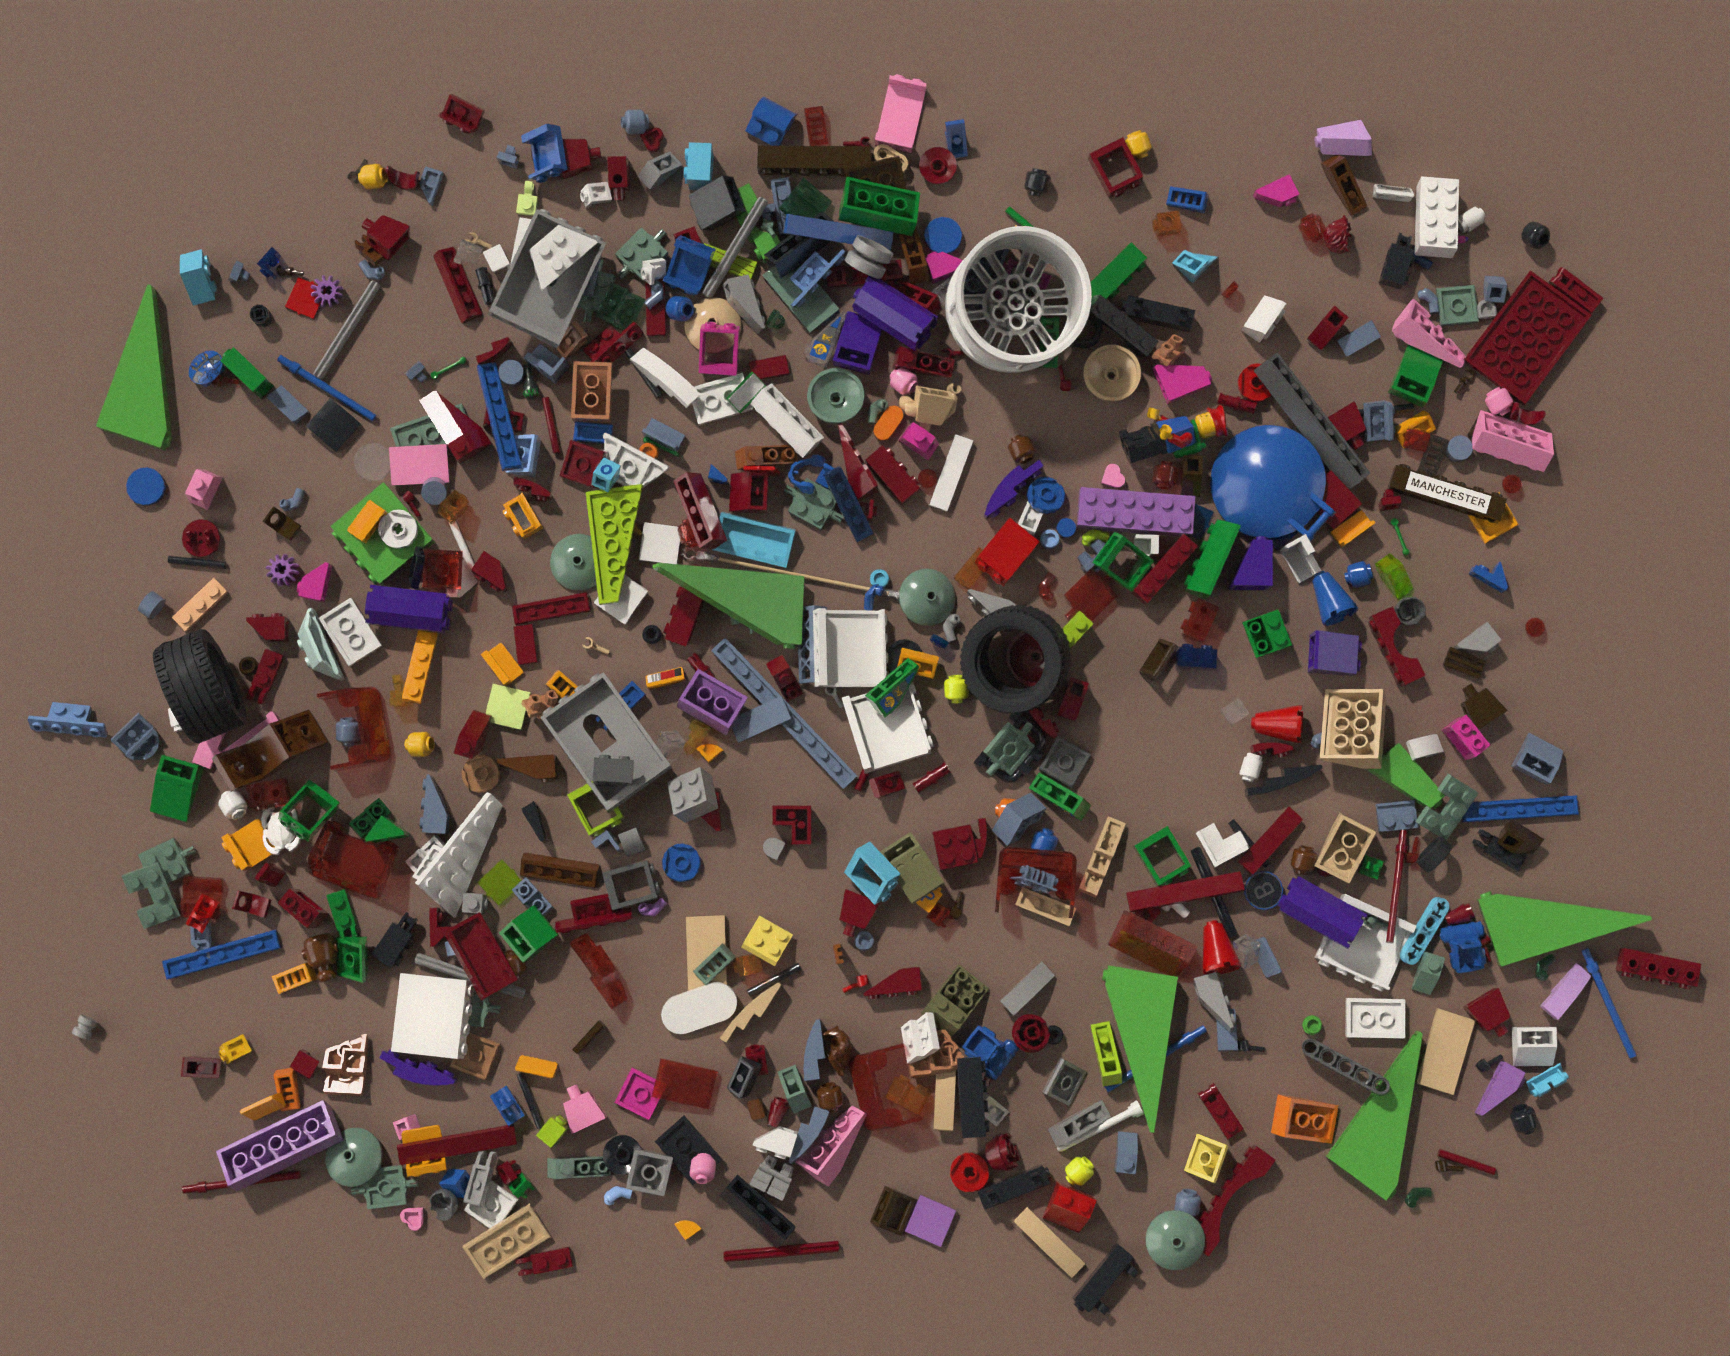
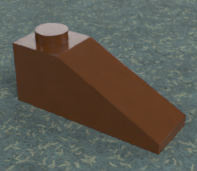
(1344, 183)
(914, 258)
(539, 767)

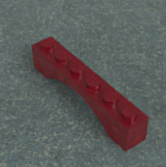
(1253, 1166)

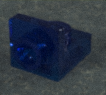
(269, 260)

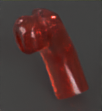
(1044, 587)

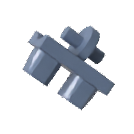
(1086, 560)

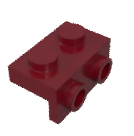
(461, 114)

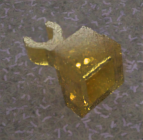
(396, 695)
(698, 734)

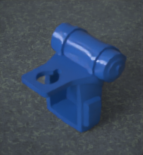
(1465, 946)
(995, 1052)

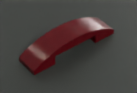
(850, 277)

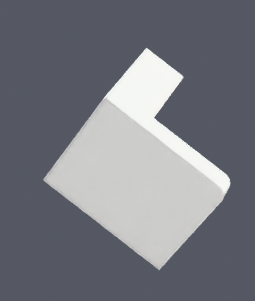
(496, 258)
(1148, 544)

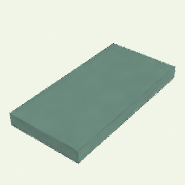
(813, 311)
(419, 432)

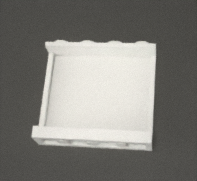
(849, 647)
(889, 739)
(1369, 954)
(432, 1016)

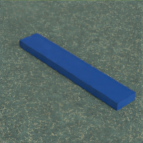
(834, 230)
(499, 416)
(1522, 808)
(221, 954)

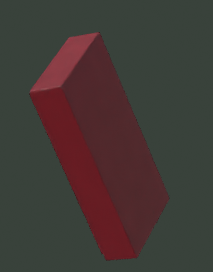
(770, 367)
(525, 644)

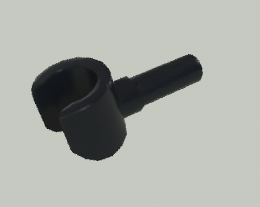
(1243, 1045)
(1483, 1066)

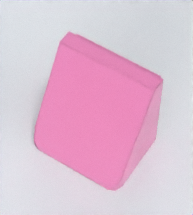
(406, 1123)

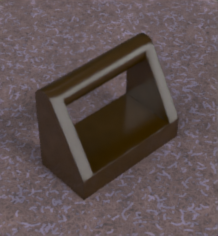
(1158, 659)
(885, 1208)

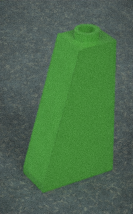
(1408, 777)

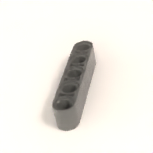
(1352, 1075)

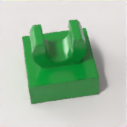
(1370, 867)
(520, 1185)

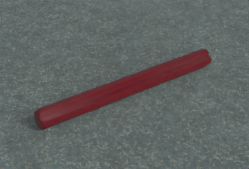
(781, 1251)

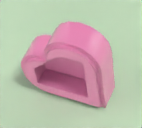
(1113, 477)
(413, 1217)

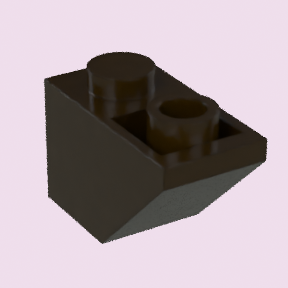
(1191, 475)
(1518, 838)

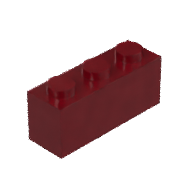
(892, 474)

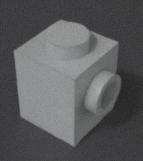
(474, 903)

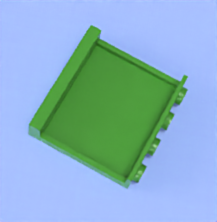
(376, 555)

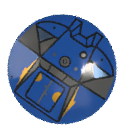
(206, 368)

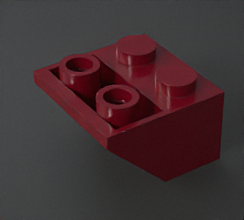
(749, 492)

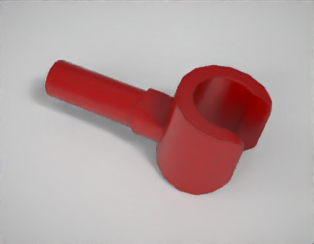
(861, 981)

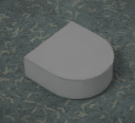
(1486, 310)
(773, 847)

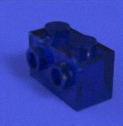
(1196, 658)

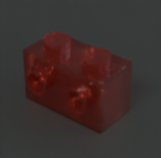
(1199, 621)
(268, 793)

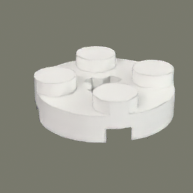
(391, 520)

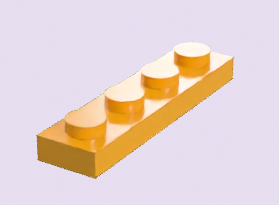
(419, 667)

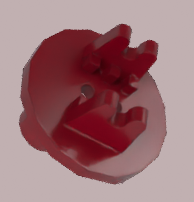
(210, 537)

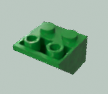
(1267, 634)
(528, 934)

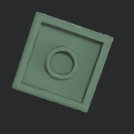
(1457, 305)

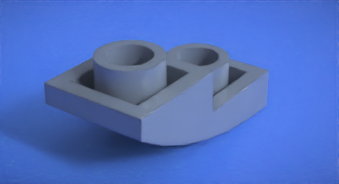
(1359, 338)
(532, 896)
(1227, 1040)

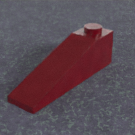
(459, 431)
(858, 475)

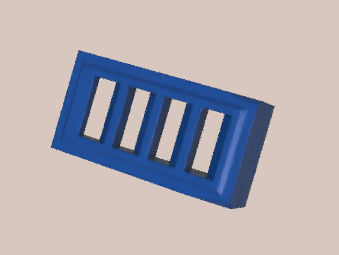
(1186, 206)

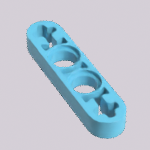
(1427, 933)

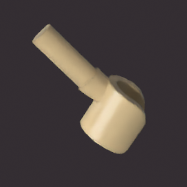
(478, 241)
(595, 646)

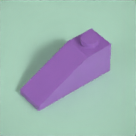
(1502, 1084)

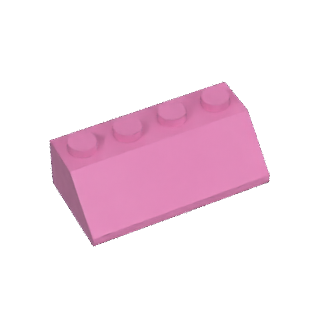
(1521, 444)

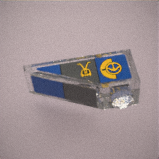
(823, 344)

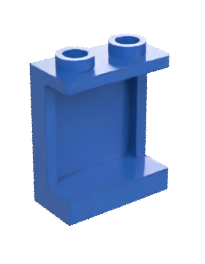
(546, 152)
(689, 265)

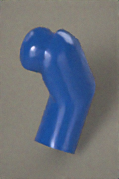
(870, 595)

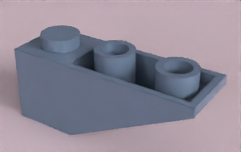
(435, 816)

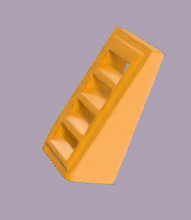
(553, 679)
(305, 972)

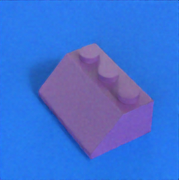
(711, 702)

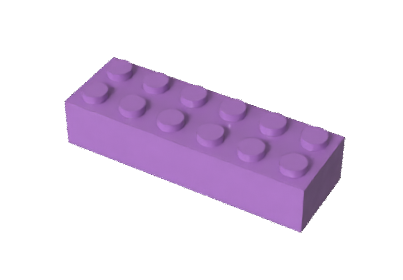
(1135, 512)
(279, 1145)

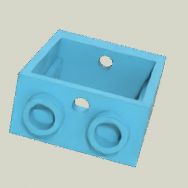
(871, 856)

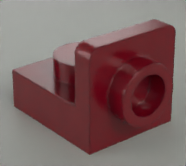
(757, 1054)

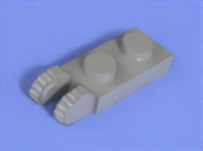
(480, 1178)

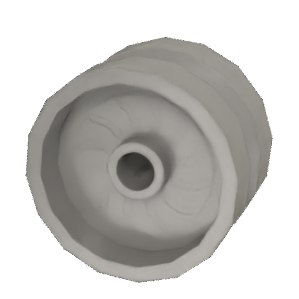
(869, 257)

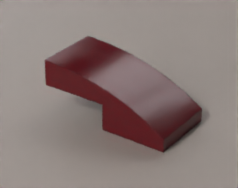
(499, 348)
(981, 842)

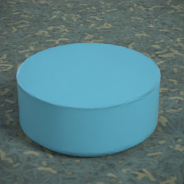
(879, 577)

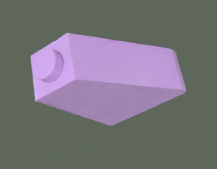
(1344, 139)

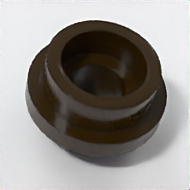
(242, 666)

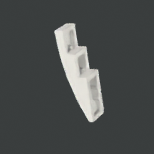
(665, 376)

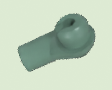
(876, 408)

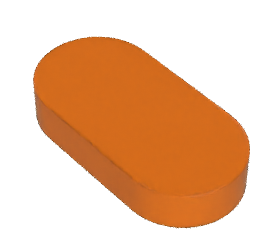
(888, 423)

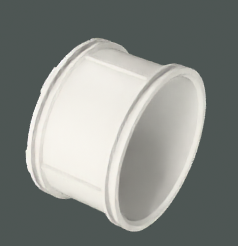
(1051, 251)

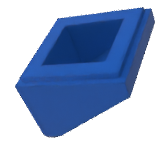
(716, 476)

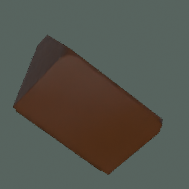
(756, 1109)

